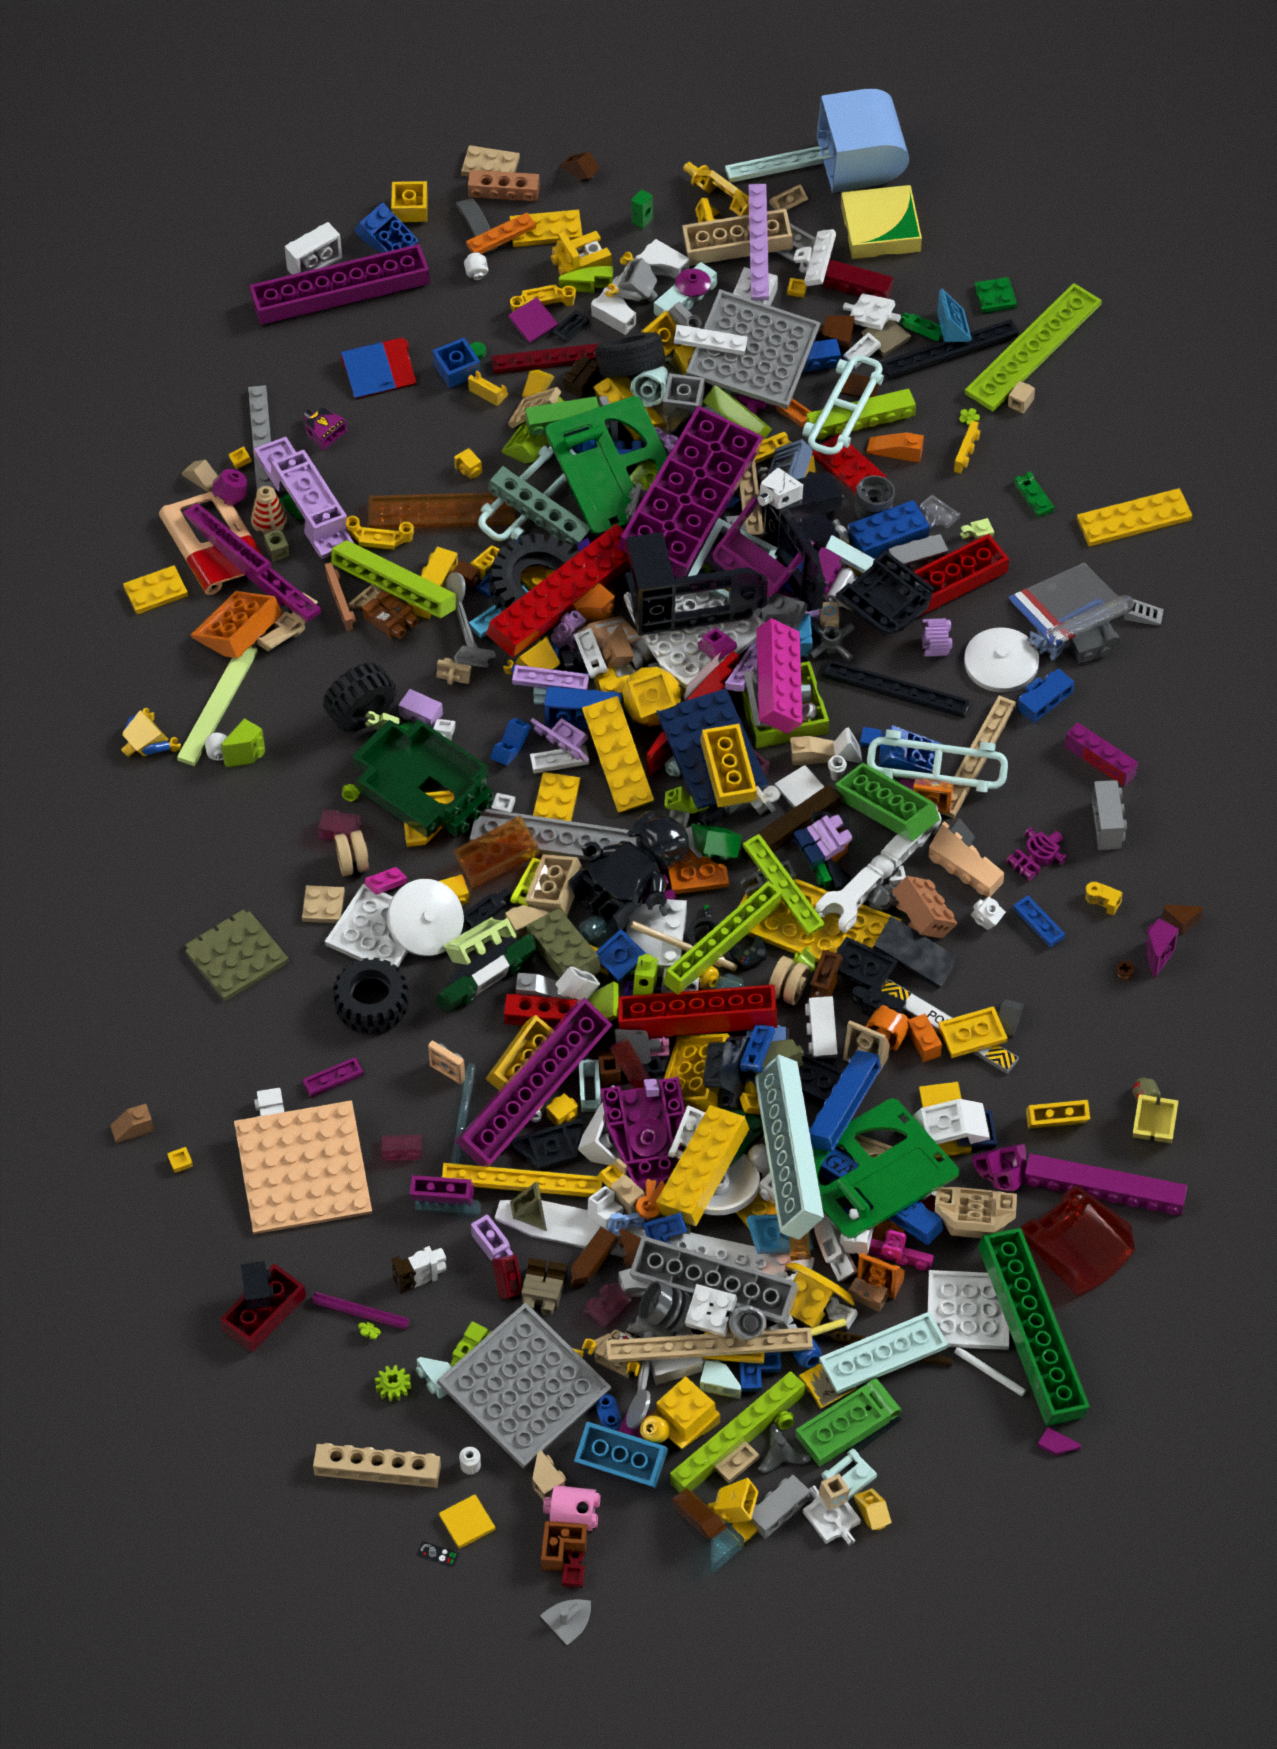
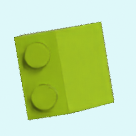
(243, 745)

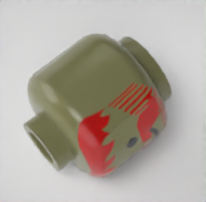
(1146, 1087)

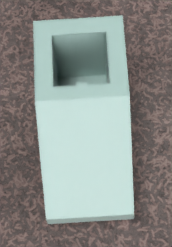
(432, 1371)

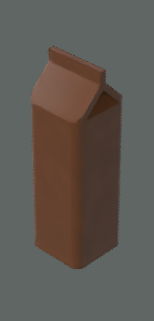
(592, 1257)
(698, 1514)

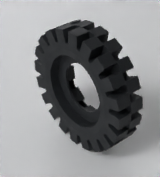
(516, 557)

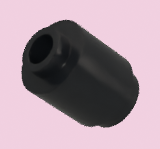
(711, 815)

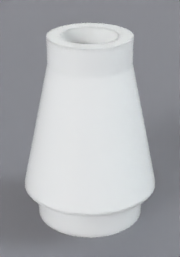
(837, 767)

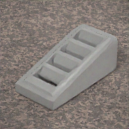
(1142, 618)

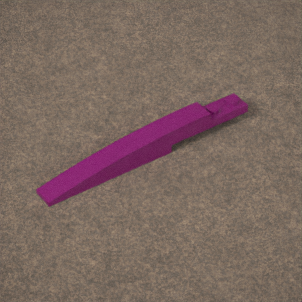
(251, 563)

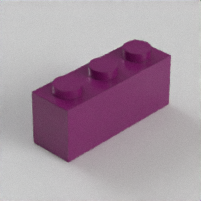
(442, 1190)

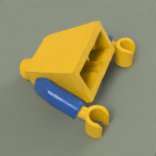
(542, 655)
(146, 736)

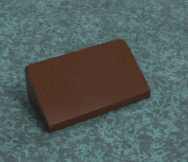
(856, 385)

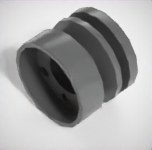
(873, 496)
(664, 1306)

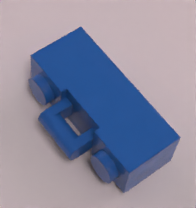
(1045, 695)

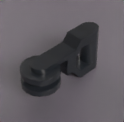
(660, 1070)

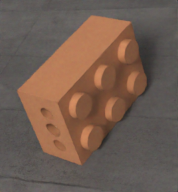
(924, 907)

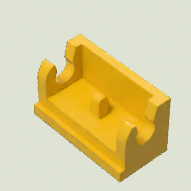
(486, 389)

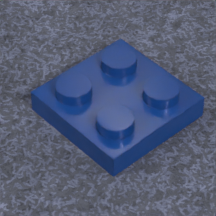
(619, 955)

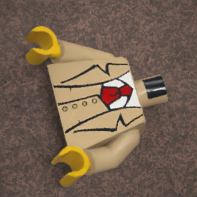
(599, 1346)

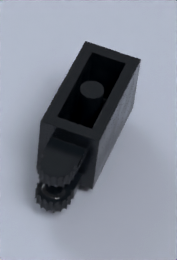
(873, 998)

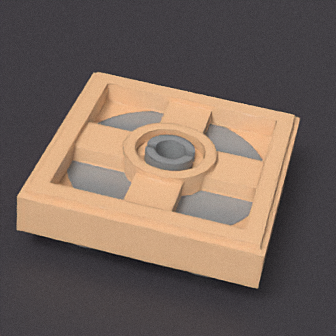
(446, 1062)

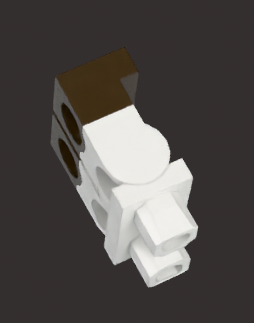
(418, 1269)

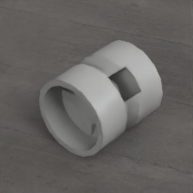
(641, 654)

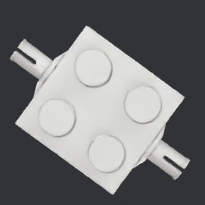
(872, 311)
(833, 1522)

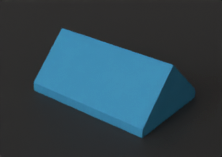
(952, 319)

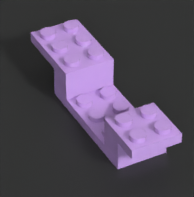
(297, 474)

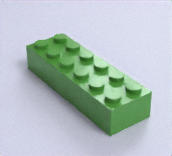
(887, 802)

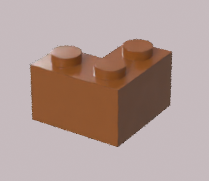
(558, 1540)

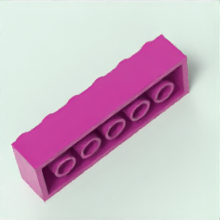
(779, 676)

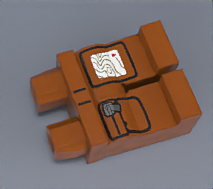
(389, 614)

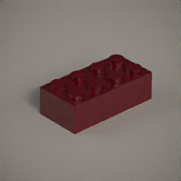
(255, 1325)

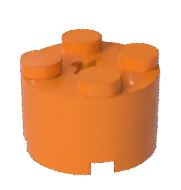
(891, 1024)

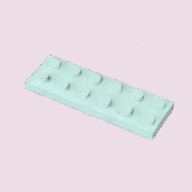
(883, 1352)

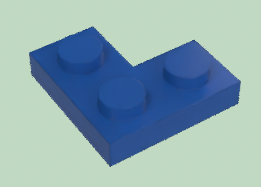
(665, 1227)
(751, 1372)

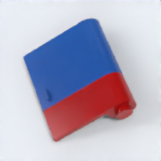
(378, 367)

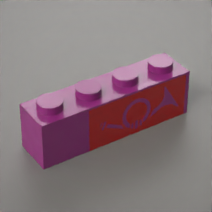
(1101, 754)

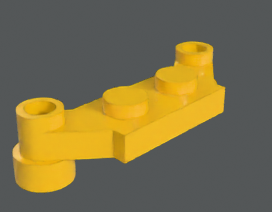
(546, 295)
(378, 537)

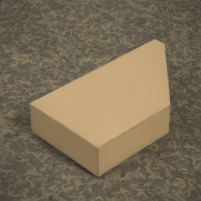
(364, 597)

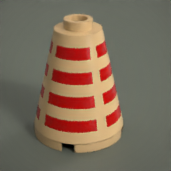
(268, 511)

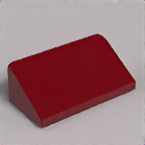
(507, 1276)

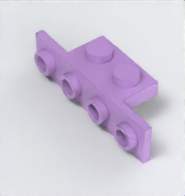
(565, 736)

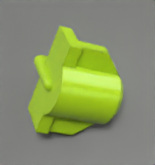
(805, 957)

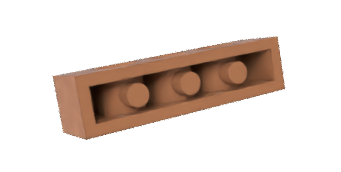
(503, 185)

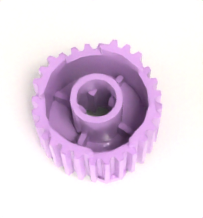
(935, 637)

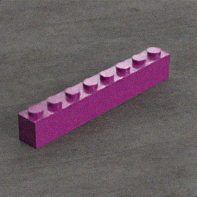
(1106, 1184)

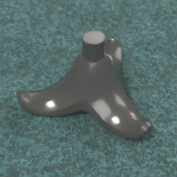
(781, 1452)

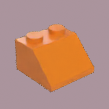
(596, 605)

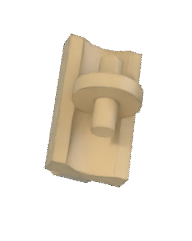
(453, 671)

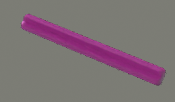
(360, 1310)

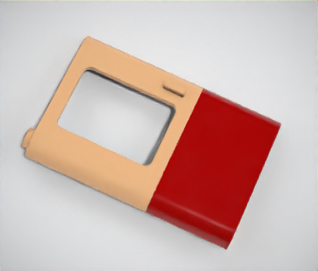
(204, 558)

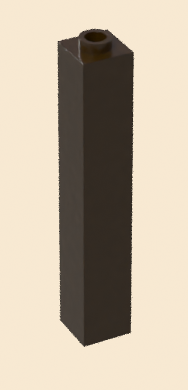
(782, 830)

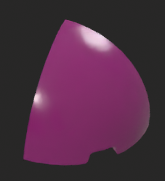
(1002, 1166)

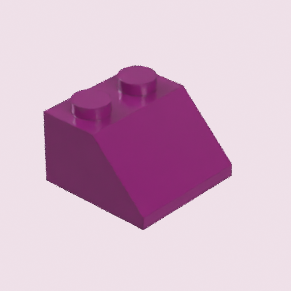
(1160, 944)

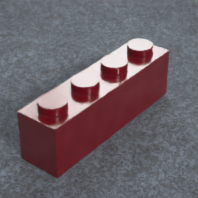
(857, 280)

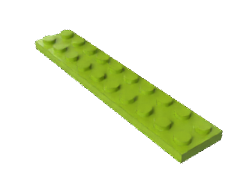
(1033, 347)

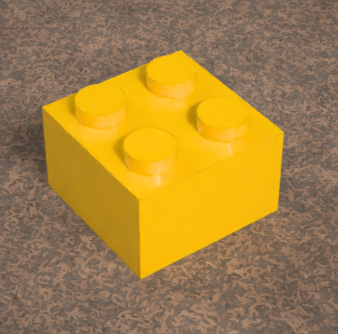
(410, 201)

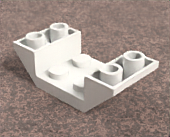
(954, 1121)

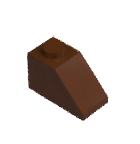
(581, 166)

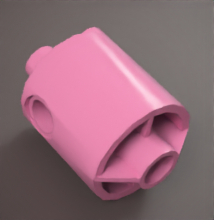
(566, 1502)

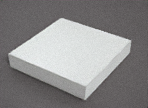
(798, 786)

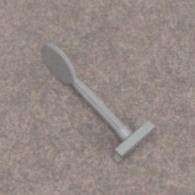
(471, 653)
(640, 1403)

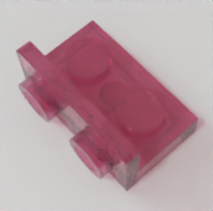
(401, 1147)
(607, 1304)

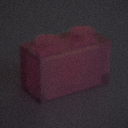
(338, 823)

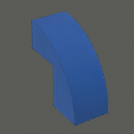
(512, 741)

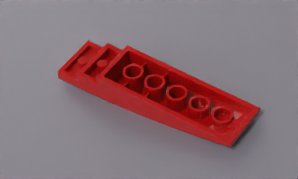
(715, 681)

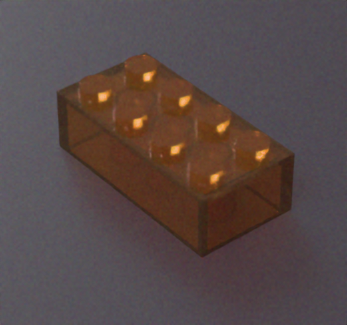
(496, 852)

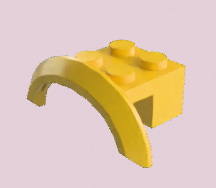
(813, 1295)

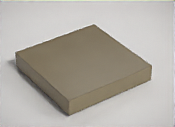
(890, 337)

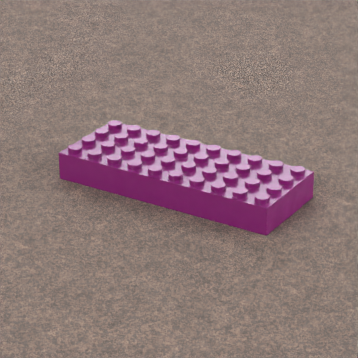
(694, 486)

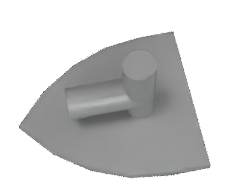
(568, 1618)

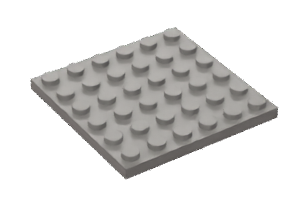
(773, 353)
(524, 1385)

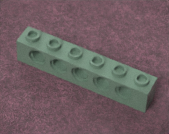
(535, 499)

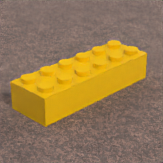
(703, 1164)

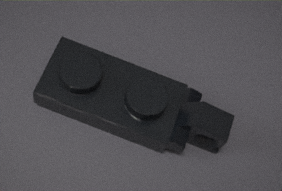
(487, 908)

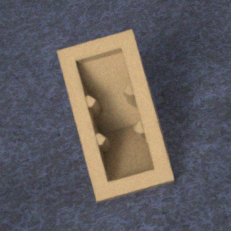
(201, 474)

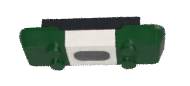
(485, 971)

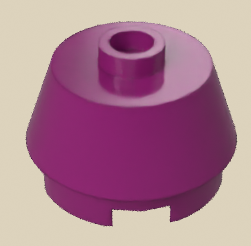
(230, 486)

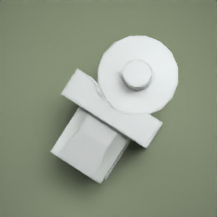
(764, 799)

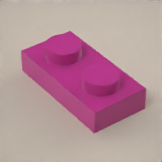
(385, 880)

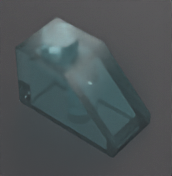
(725, 1546)

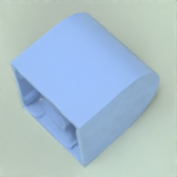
(861, 139)

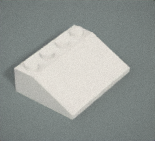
(671, 925)

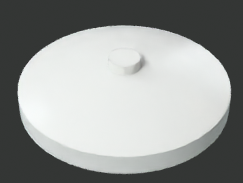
(1001, 660)
(425, 917)
(736, 1189)

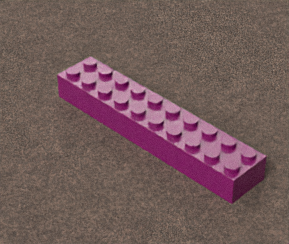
(339, 284)
(533, 1083)

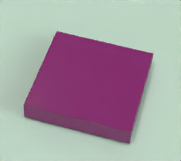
(532, 320)

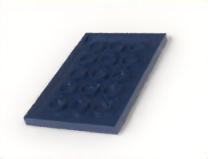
(683, 732)

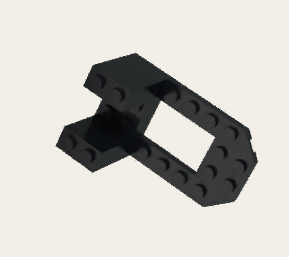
(792, 534)
(654, 589)

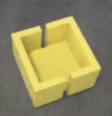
(1155, 1119)

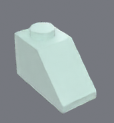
(719, 1380)

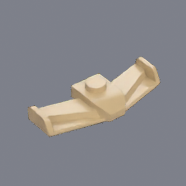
(286, 626)

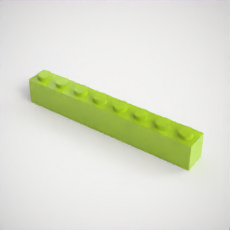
(394, 579)
(722, 937)
(740, 1429)

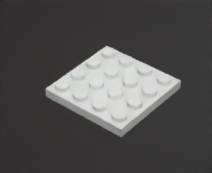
(365, 929)
(967, 1310)

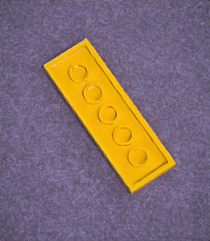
(1134, 517)
(618, 754)

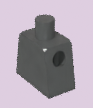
(640, 1043)

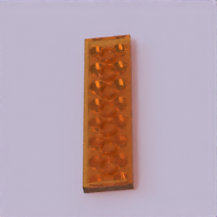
(435, 510)

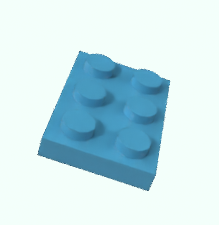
(767, 1235)

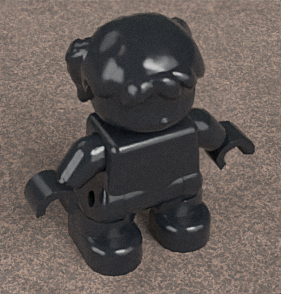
(631, 870)

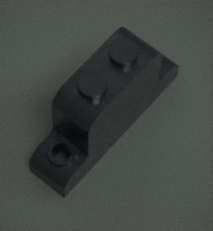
(723, 1071)

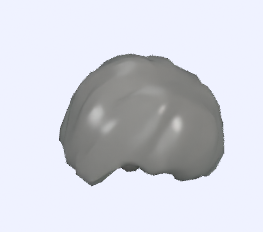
(758, 1157)
(747, 1322)

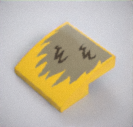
(820, 1387)

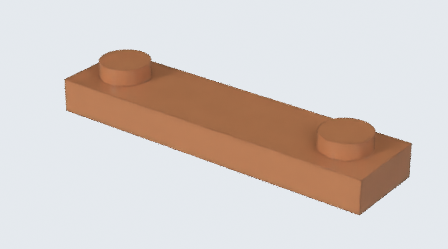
(346, 615)

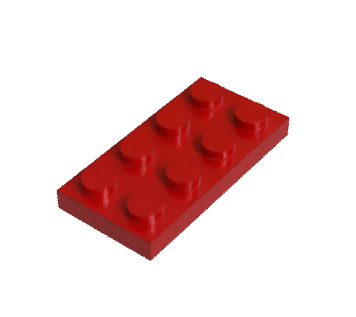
(847, 466)

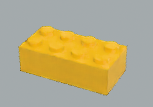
(728, 765)

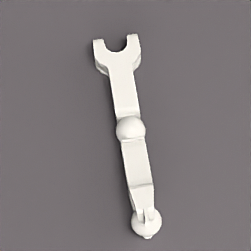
(857, 890)

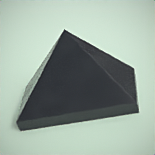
(839, 876)

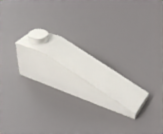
(597, 1142)

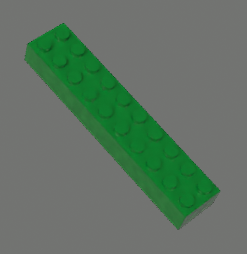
(1033, 1326)

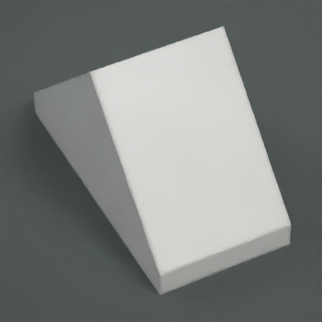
(847, 746)

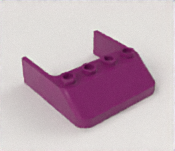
(740, 552)

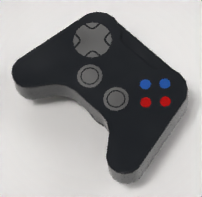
(750, 956)

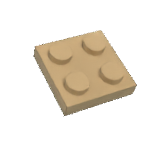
(323, 904)

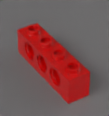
(516, 1002)

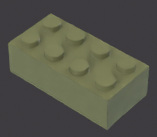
(562, 944)

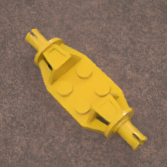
(714, 180)

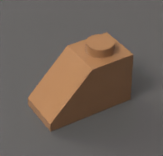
(617, 649)
(132, 1123)

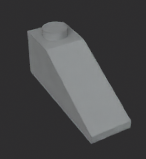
(537, 985)

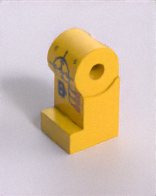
(1103, 895)

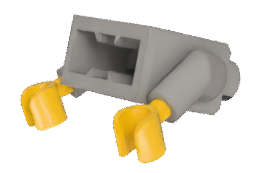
(636, 281)

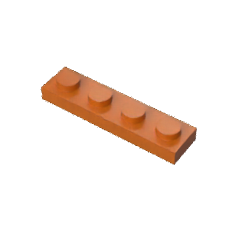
(501, 234)

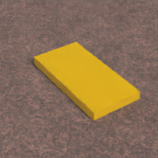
(938, 1094)

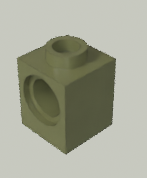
(276, 545)

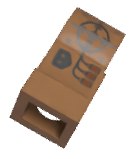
(868, 1294)

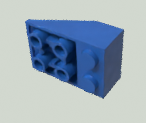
(384, 231)
(907, 758)

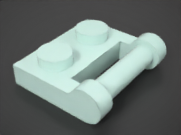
(855, 1478)

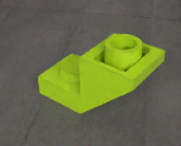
(680, 800)

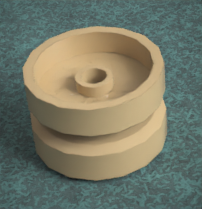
(351, 853)
(789, 980)

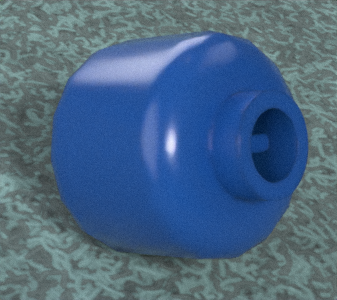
(808, 1358)

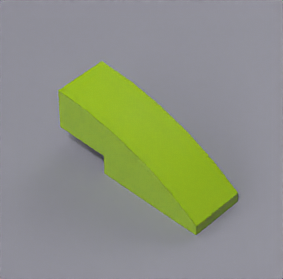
(588, 278)

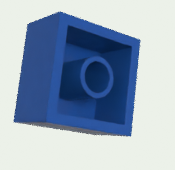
(456, 362)

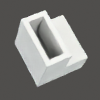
(602, 1205)

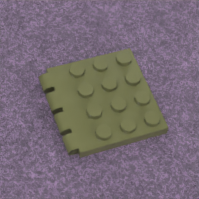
(235, 954)

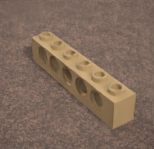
(365, 1470)

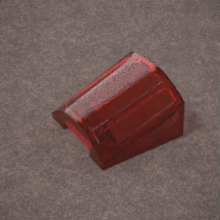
(1081, 1240)

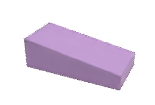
(651, 1087)

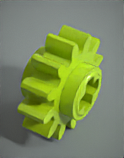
(398, 1381)

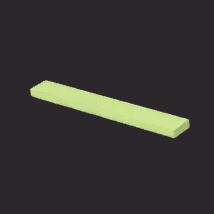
(216, 707)

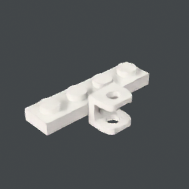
(816, 259)

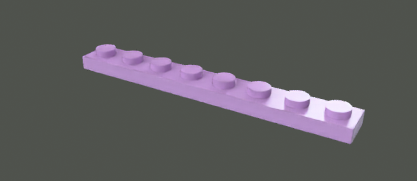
(758, 242)

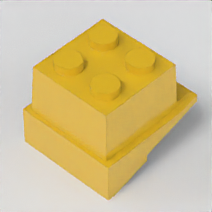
(687, 1413)

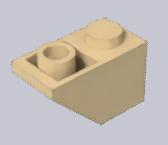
(546, 1476)

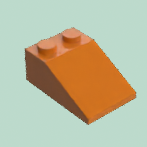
(880, 1274)

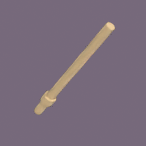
(678, 943)

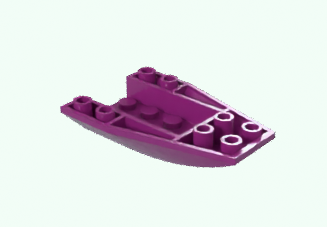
(626, 1108)

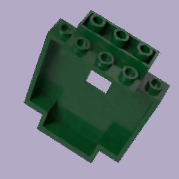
(402, 760)

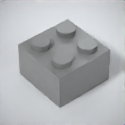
(683, 392)

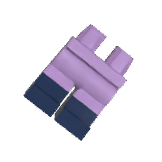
(822, 840)

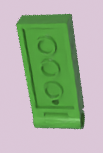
(848, 1422)

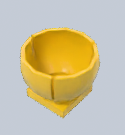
(650, 691)

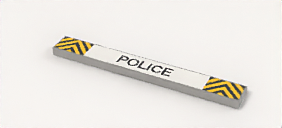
(916, 1006)

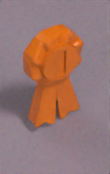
(646, 1205)

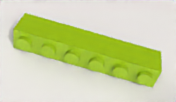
(876, 411)

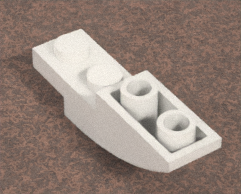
(833, 1252)

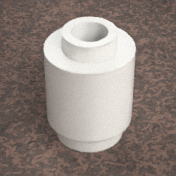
(470, 1460)

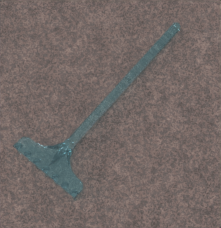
(475, 1209)

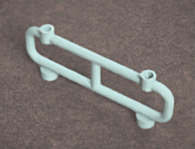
(844, 368)
(515, 530)
(986, 750)

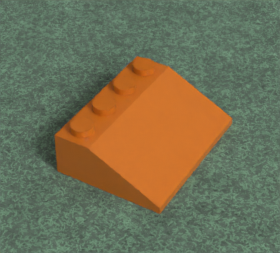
(238, 623)

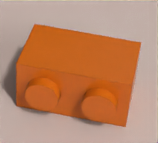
(924, 1038)

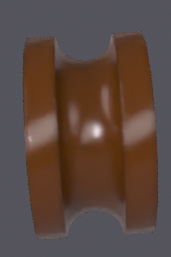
(1121, 973)

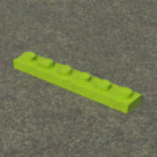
(779, 877)

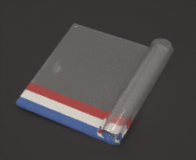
(1070, 604)

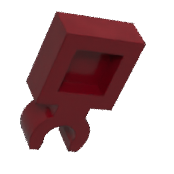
(574, 1572)

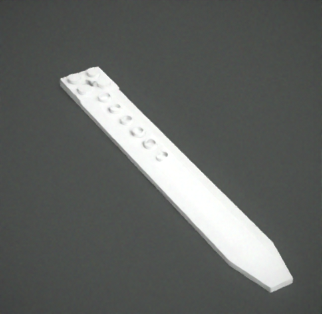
(575, 1228)

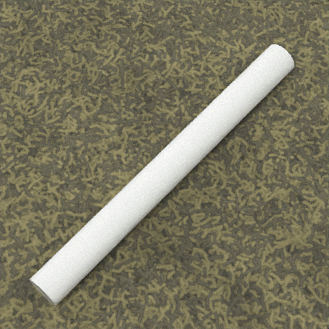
(990, 1371)

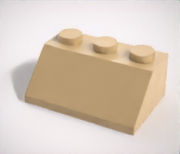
(551, 885)

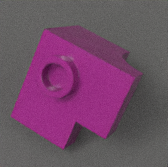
(716, 642)

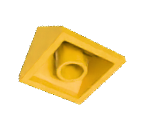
(666, 328)

